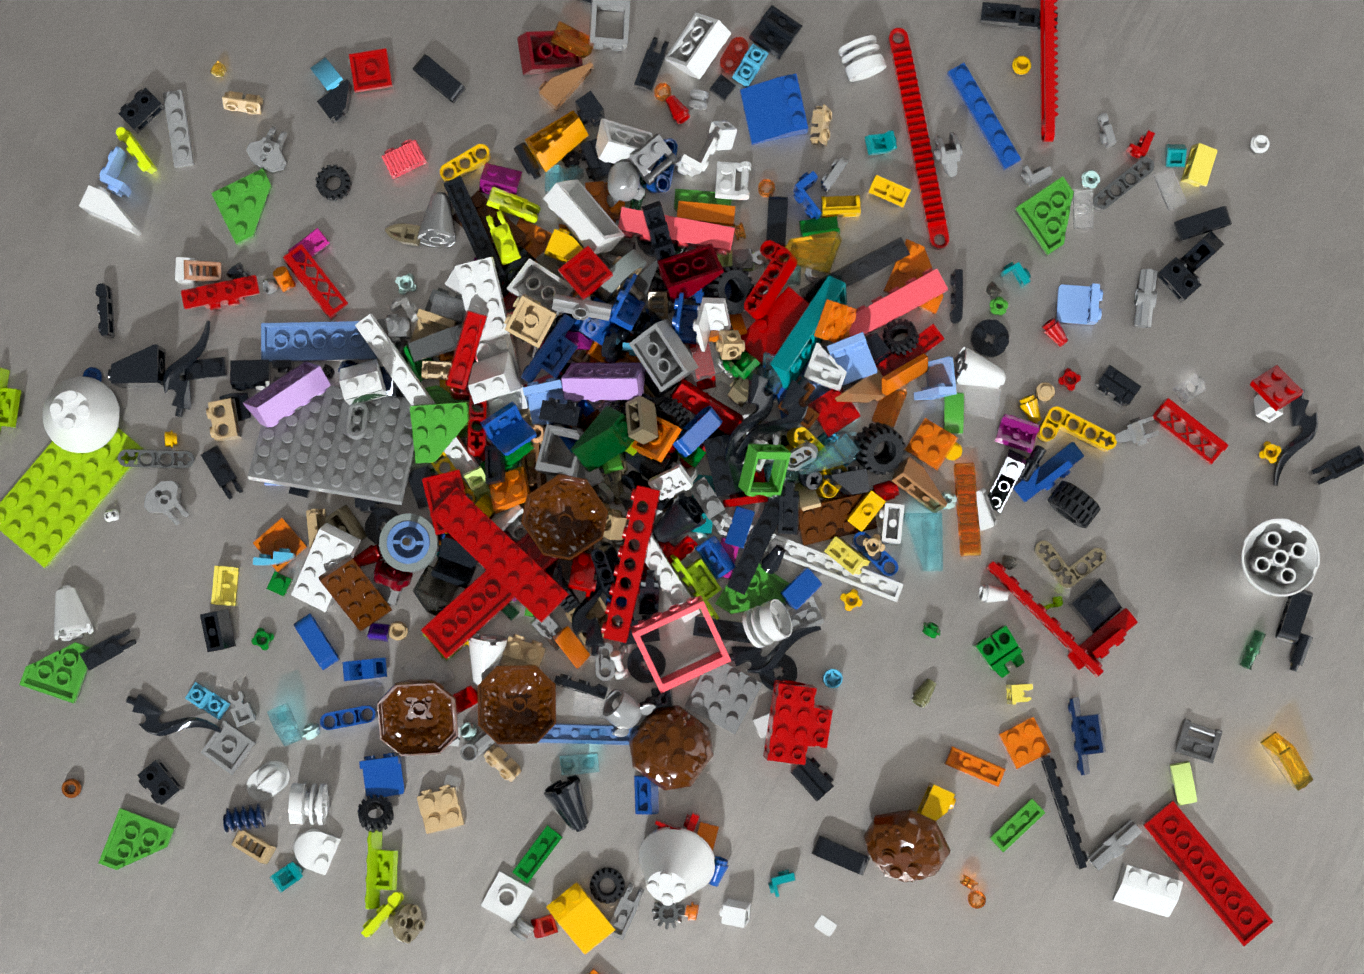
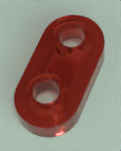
(733, 55)

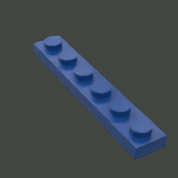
(984, 116)

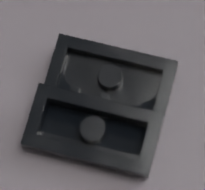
(775, 31)

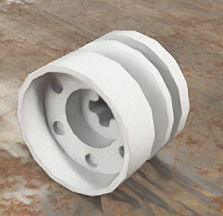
(862, 58)
(767, 623)
(306, 803)

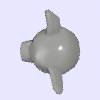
(624, 183)
(626, 713)

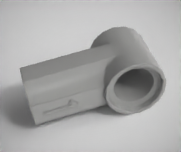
(479, 744)

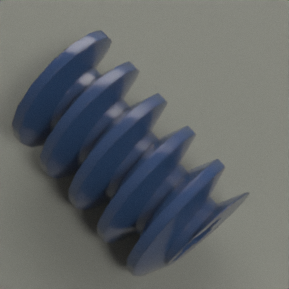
(244, 818)

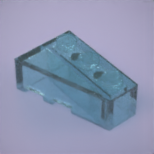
(927, 539)

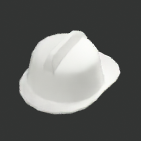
(268, 781)

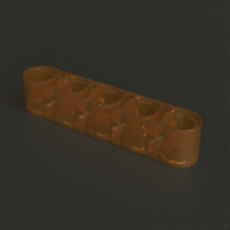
(967, 509)

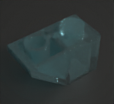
(559, 174)
(285, 724)
(579, 763)

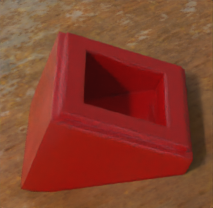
(544, 926)

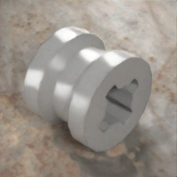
(698, 99)
(522, 929)

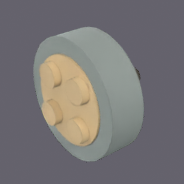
(622, 269)

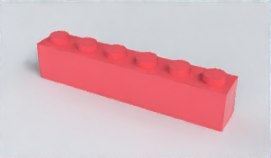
(681, 230)
(898, 302)

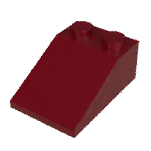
(542, 56)
(689, 271)

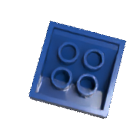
(774, 109)

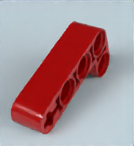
(753, 305)
(475, 418)

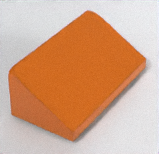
(571, 646)

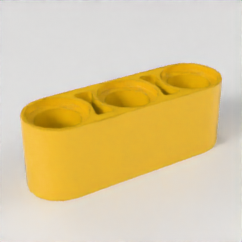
(471, 155)

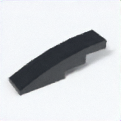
(1011, 16)
(658, 231)

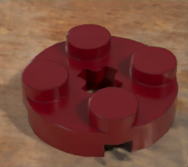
(391, 577)

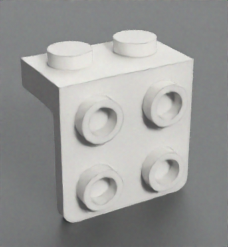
(689, 166)

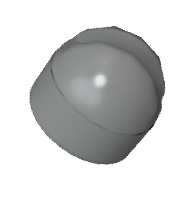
(270, 285)

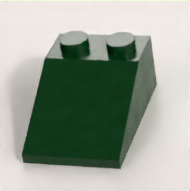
(602, 439)

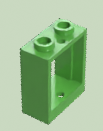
(764, 451)

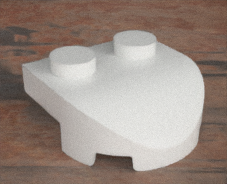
(315, 849)

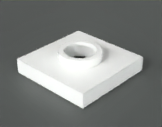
(506, 883)

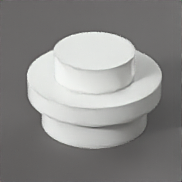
(1259, 143)

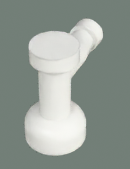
(621, 671)

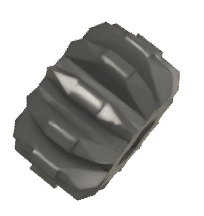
(669, 919)

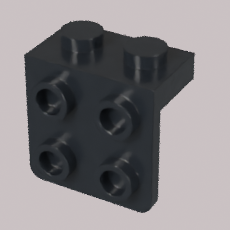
(454, 563)

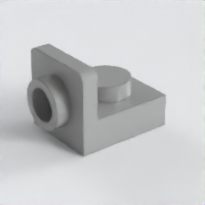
(1039, 174)

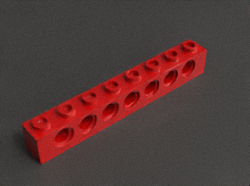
(621, 632)

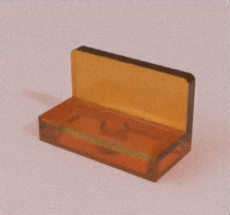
(571, 40)
(889, 408)

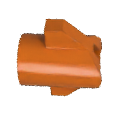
(283, 278)

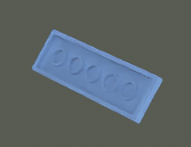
(314, 341)

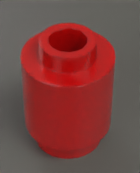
(886, 490)

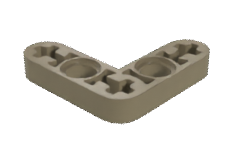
(1072, 569)

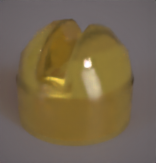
(217, 69)

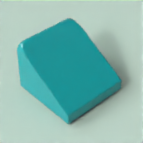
(1175, 155)

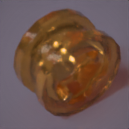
(660, 87)
(761, 185)
(739, 231)
(968, 882)
(971, 898)

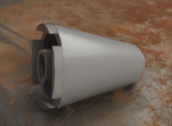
(438, 222)

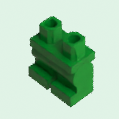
(998, 655)

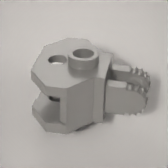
(268, 149)
(948, 154)
(396, 327)
(1136, 432)
(167, 501)

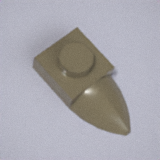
(404, 233)

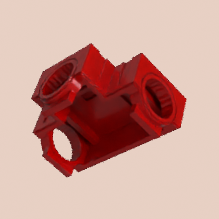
(795, 723)

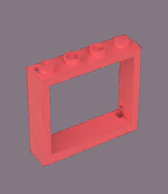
(692, 670)

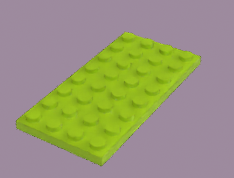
(61, 495)

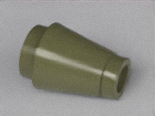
(923, 694)

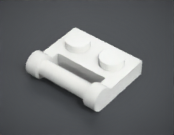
(726, 180)

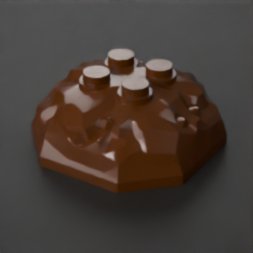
(564, 517)
(516, 704)
(417, 717)
(671, 747)
(906, 845)

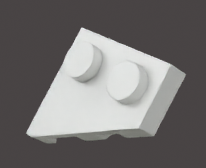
(824, 370)

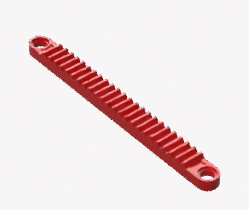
(1047, 68)
(918, 138)

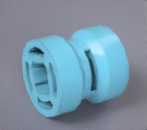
(832, 678)

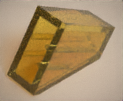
(816, 250)
(1287, 760)

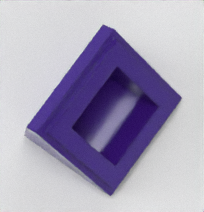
(378, 632)

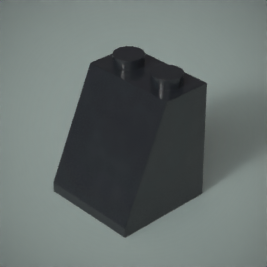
(140, 369)

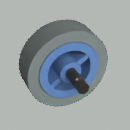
(408, 542)

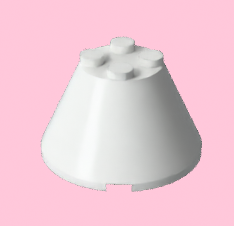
(81, 414)
(1280, 557)
(675, 864)

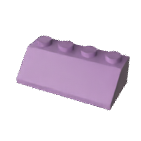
(603, 381)
(287, 394)

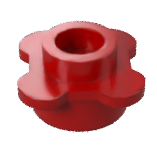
(1068, 373)

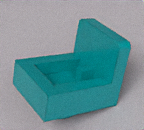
(881, 143)
(1021, 275)
(287, 876)
(783, 877)

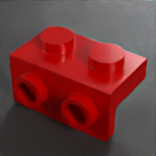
(583, 574)

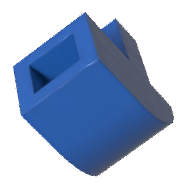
(364, 669)

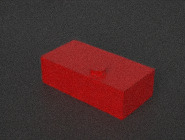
(774, 328)

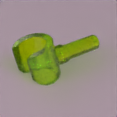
(1057, 602)

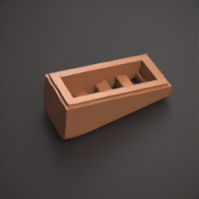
(215, 268)

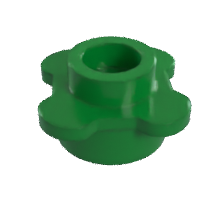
(931, 629)
(257, 639)

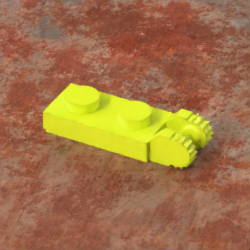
(136, 150)
(513, 205)
(503, 239)
(383, 912)

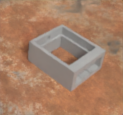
(611, 5)
(551, 469)

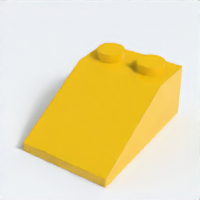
(562, 246)
(936, 802)
(580, 918)

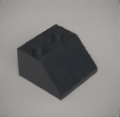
(1095, 605)

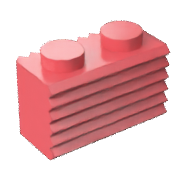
(403, 159)

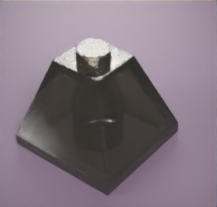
(433, 592)

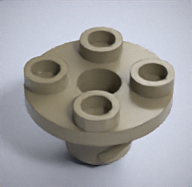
(406, 922)

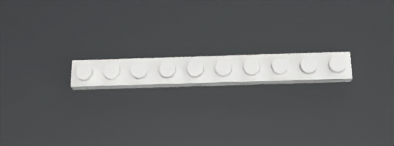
(409, 384)
(828, 566)

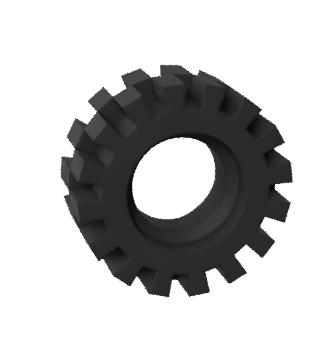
(323, 177)
(896, 329)
(672, 412)
(571, 600)
(371, 804)
(595, 885)

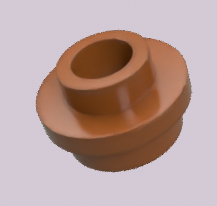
(65, 788)

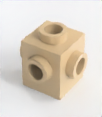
(730, 345)

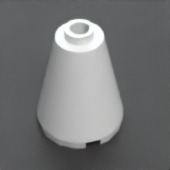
(976, 370)
(70, 616)
(485, 654)

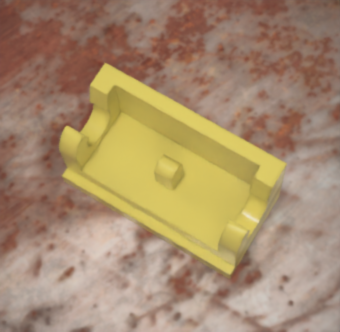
(1199, 165)
(846, 555)
(225, 585)
(1015, 693)

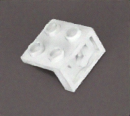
(711, 316)
(674, 480)

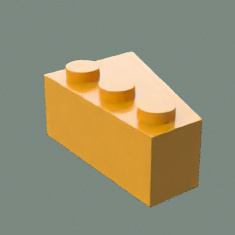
(556, 140)

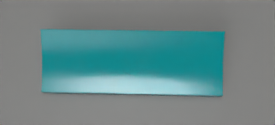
(801, 341)

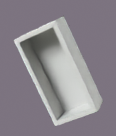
(583, 216)
(327, 550)

